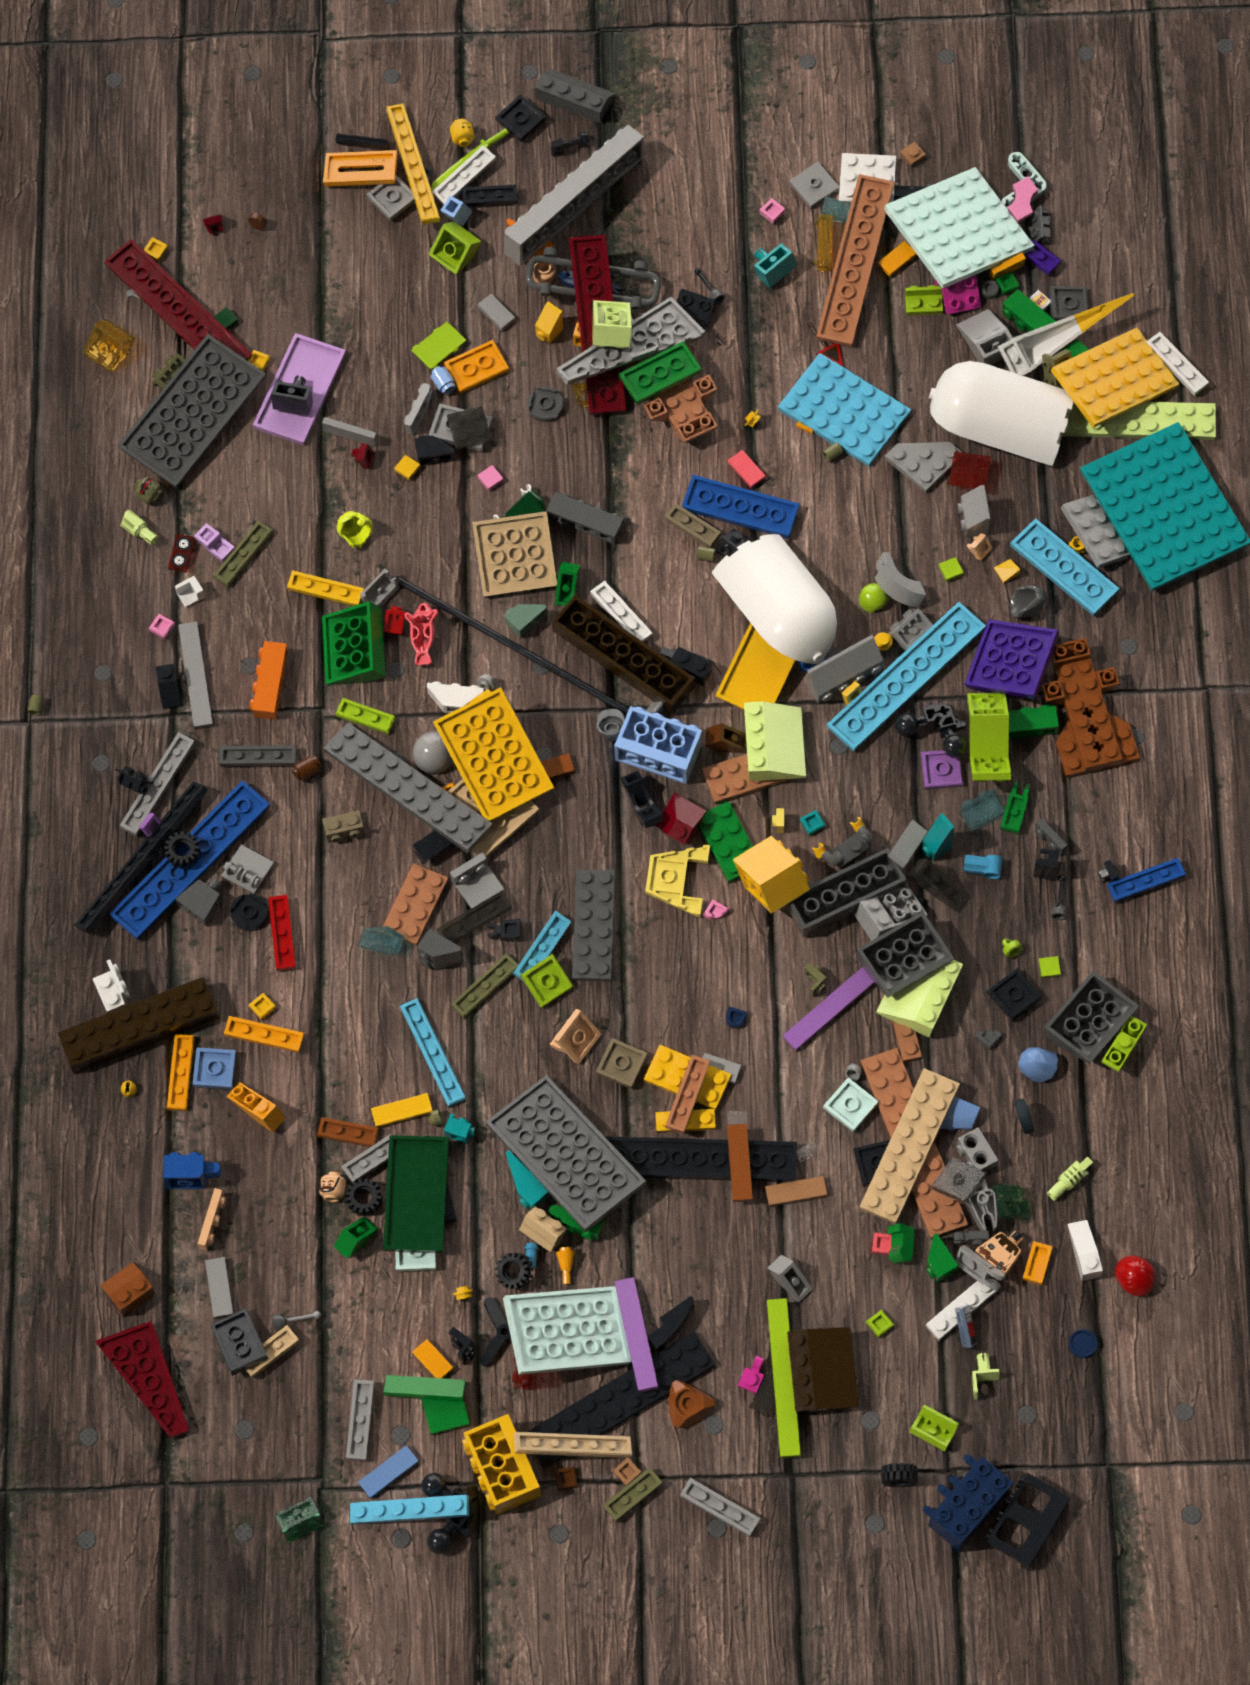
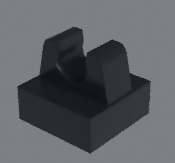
(1109, 872)

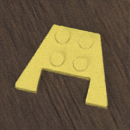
(668, 876)

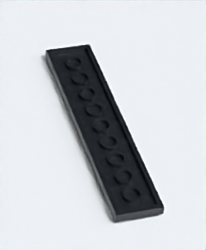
(705, 1158)
(620, 1397)

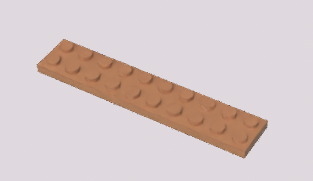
(855, 260)
(893, 1090)

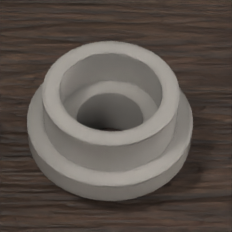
(486, 681)

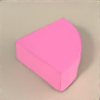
(715, 910)

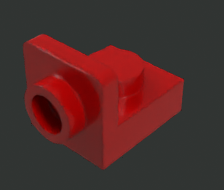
(394, 620)

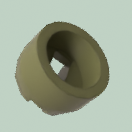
(435, 1118)

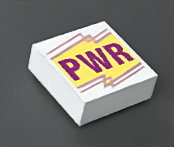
(1040, 300)

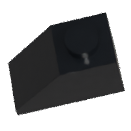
(432, 450)
(168, 686)

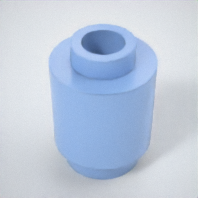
(443, 380)

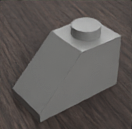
(790, 1277)

